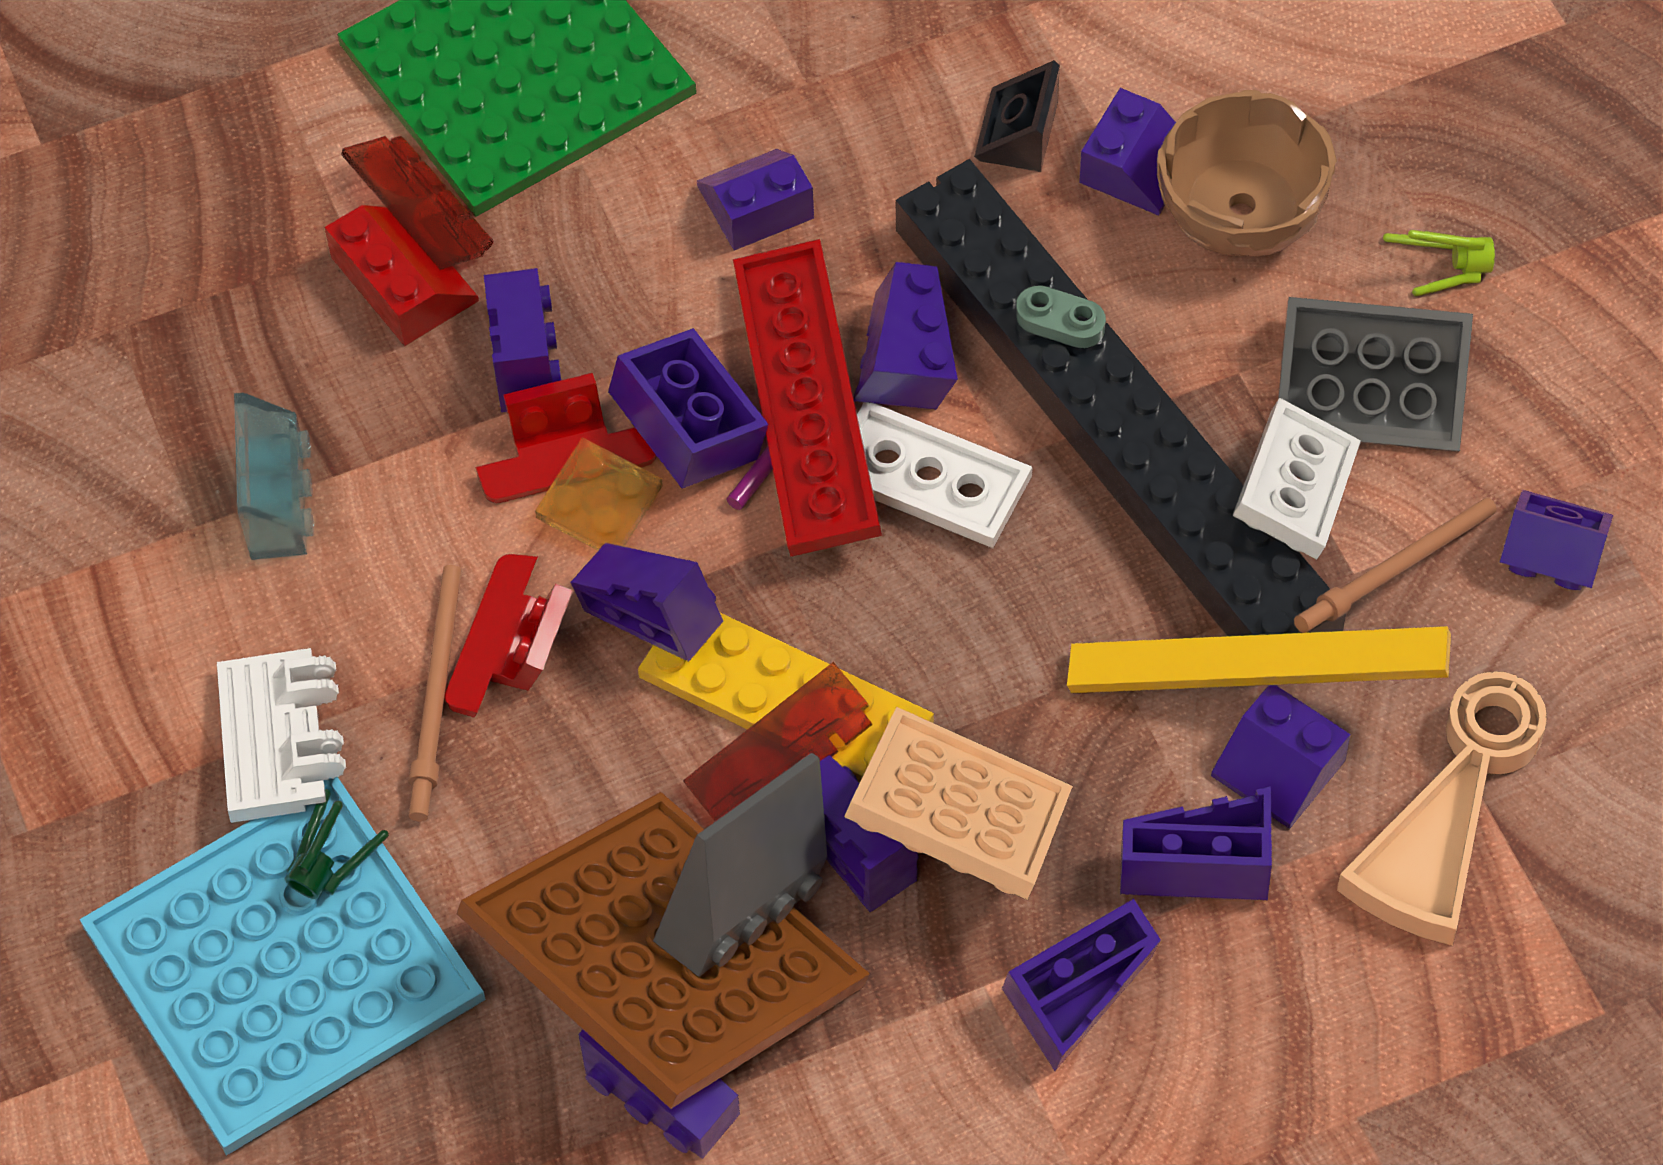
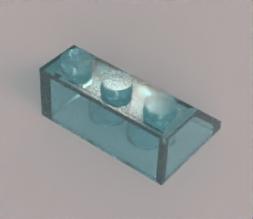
(272, 478)

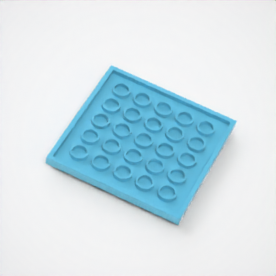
(276, 992)

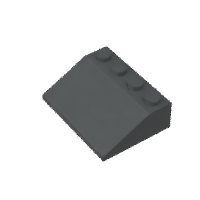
(1378, 370)
(748, 870)

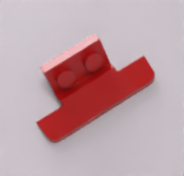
(546, 430)
(507, 635)

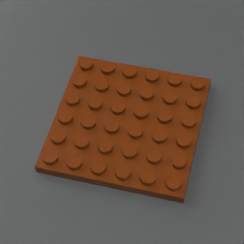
(585, 936)

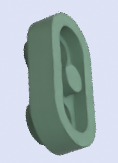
(1059, 316)

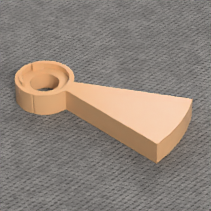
(1421, 860)

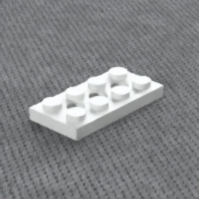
(959, 462)
(1273, 481)

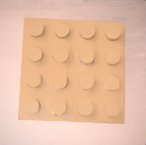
(959, 803)

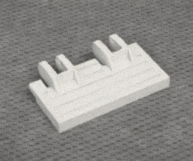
(273, 734)

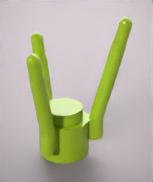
(1470, 254)

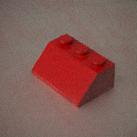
(396, 273)

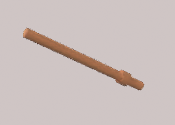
(1338, 600)
(425, 770)

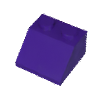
(1124, 151)
(759, 197)
(1555, 540)
(1284, 748)

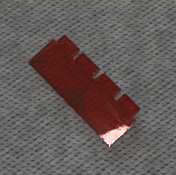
(419, 200)
(781, 740)

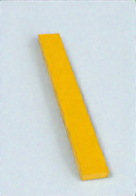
(1260, 660)

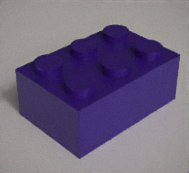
(687, 408)

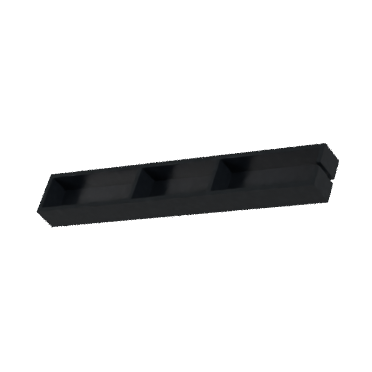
(1110, 411)

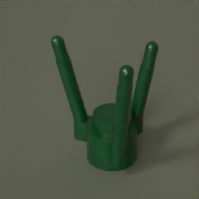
(311, 869)

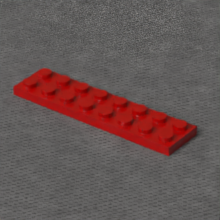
(806, 399)

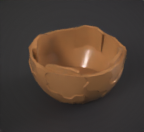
(1251, 153)

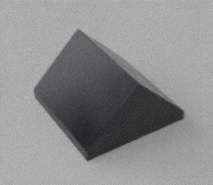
(1020, 119)

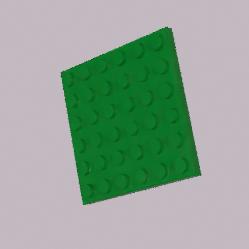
(514, 84)

